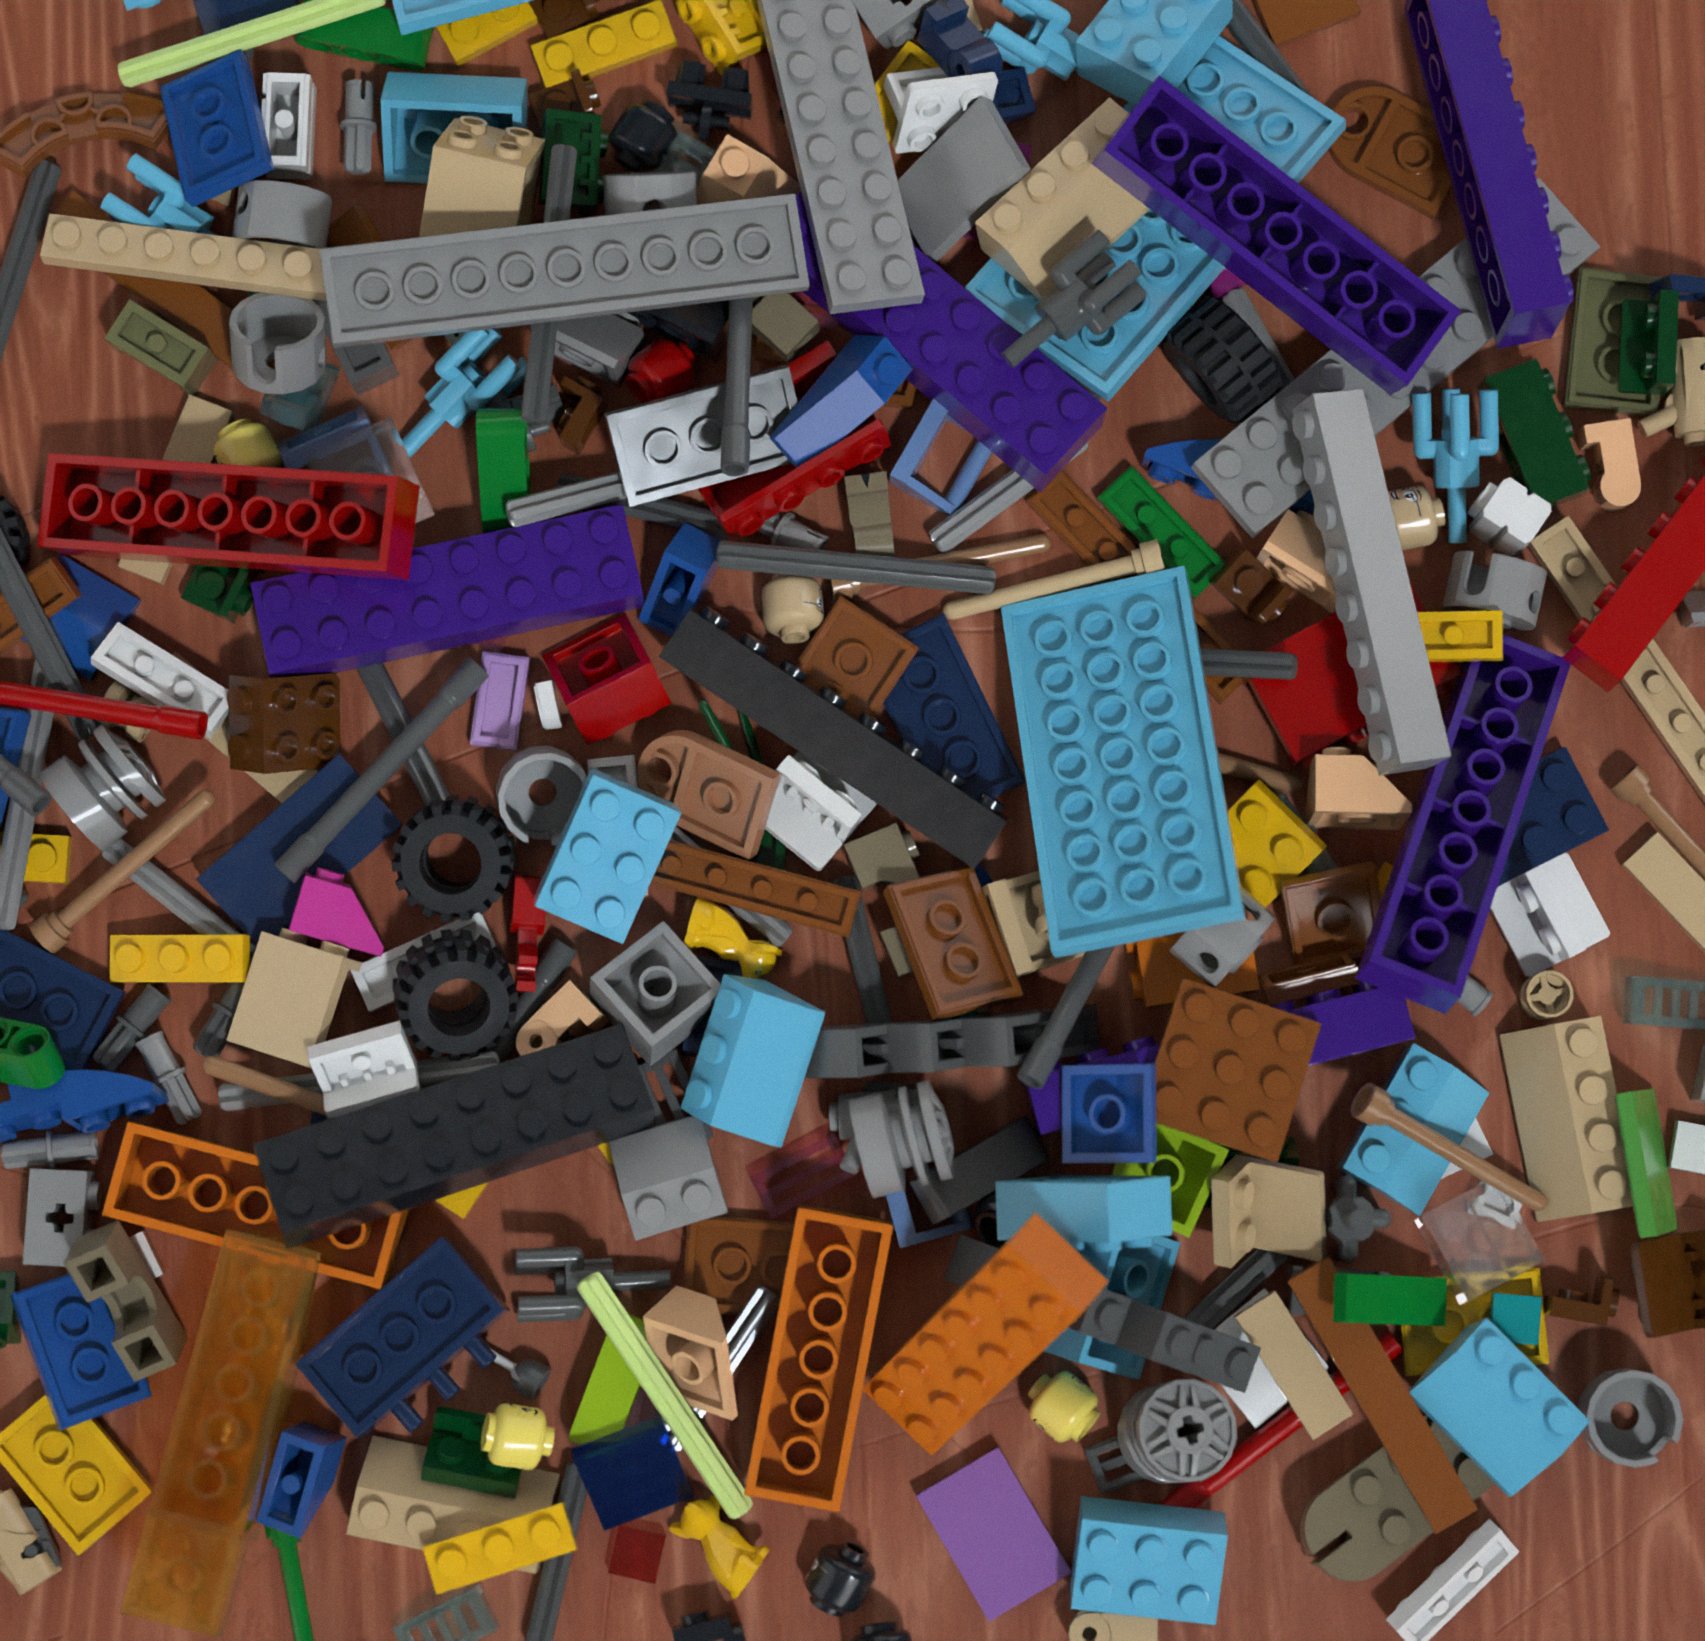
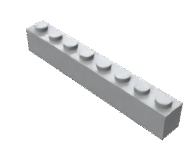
(1370, 582)

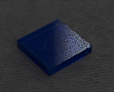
(632, 1472)

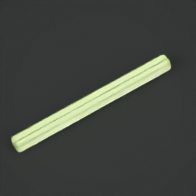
(240, 36)
(664, 1395)

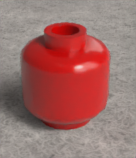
(661, 370)

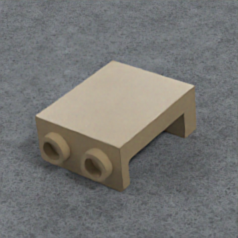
(1015, 919)
(290, 995)

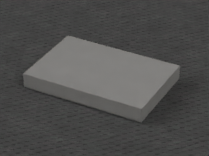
(960, 178)

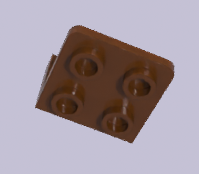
(283, 722)
(1670, 1282)

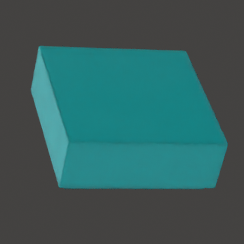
(1517, 1317)

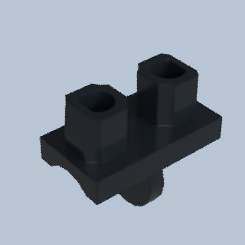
(690, 93)

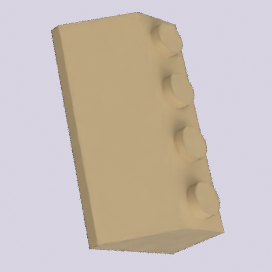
(1059, 206)
(1567, 1117)
(409, 1512)

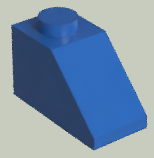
(680, 579)
(300, 1477)

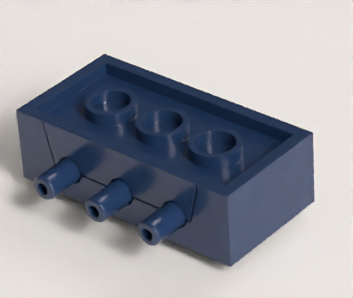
(405, 1340)

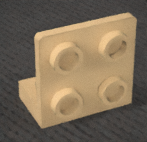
(1267, 1209)

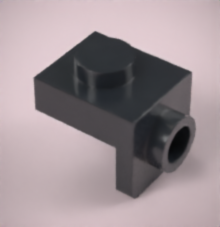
(702, 1627)

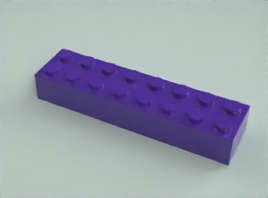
(1491, 168)
(1276, 236)
(954, 344)
(453, 597)
(1463, 827)
(1349, 1027)

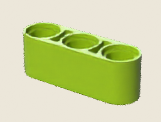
(607, 1395)

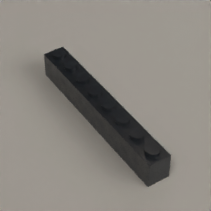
(834, 736)

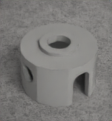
(632, 190)
(283, 212)
(279, 330)
(1506, 586)
(516, 808)
(1223, 947)
(1657, 1416)

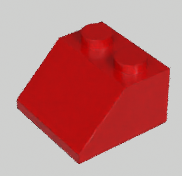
(606, 679)

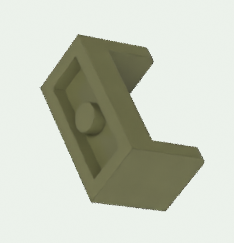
(161, 347)

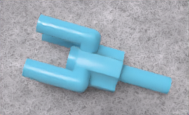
(1046, 43)
(167, 209)
(464, 385)
(1455, 453)

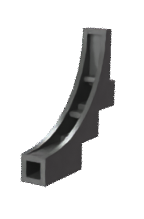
(1140, 1328)

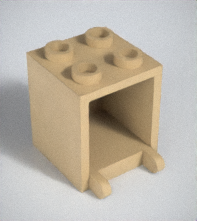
(481, 178)

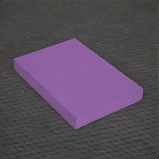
(993, 1533)

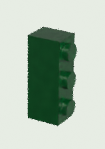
(1536, 434)

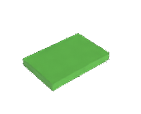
(1646, 1163)

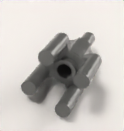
(1078, 300)
(1351, 1219)
(568, 1270)

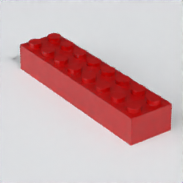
(229, 515)

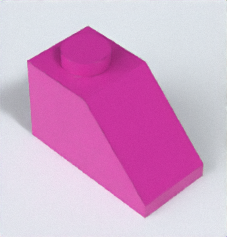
(333, 913)

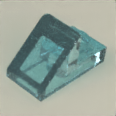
(302, 408)

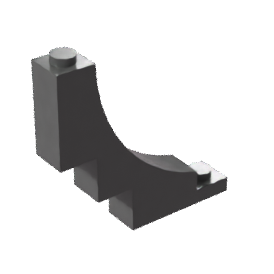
(942, 1044)

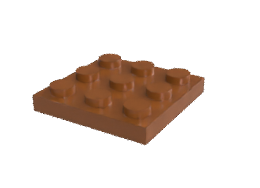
(1231, 1069)

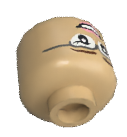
(1416, 516)
(792, 607)

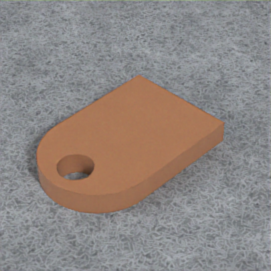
(716, 788)

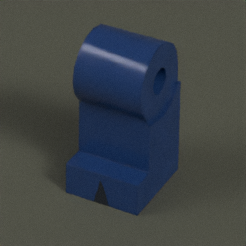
(956, 41)

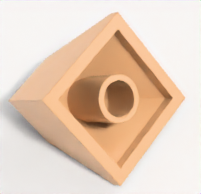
(741, 174)
(1298, 557)
(1351, 794)
(693, 1349)

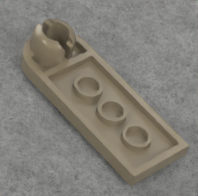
(1375, 1512)

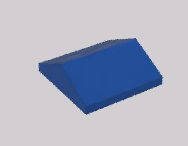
(91, 617)
(1109, 1113)

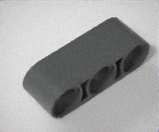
(994, 1158)

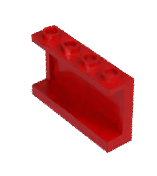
(750, 500)
(1322, 699)

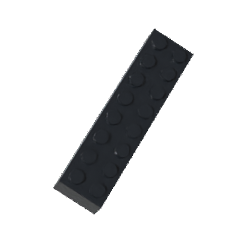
(454, 1135)

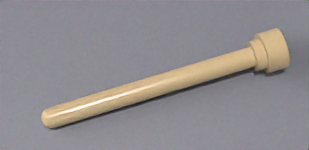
(1142, 561)

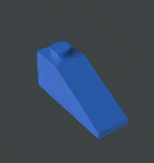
(842, 397)

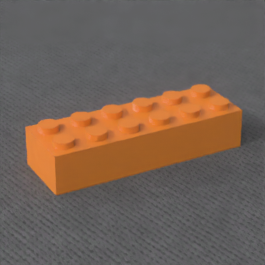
(208, 1187)
(985, 1334)
(818, 1357)

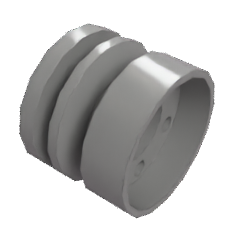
(103, 787)
(901, 1139)
(1150, 1436)

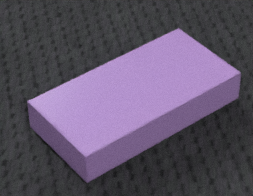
(500, 702)

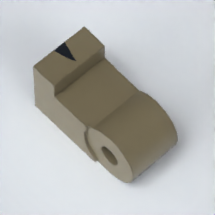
(870, 513)

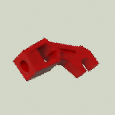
(527, 923)

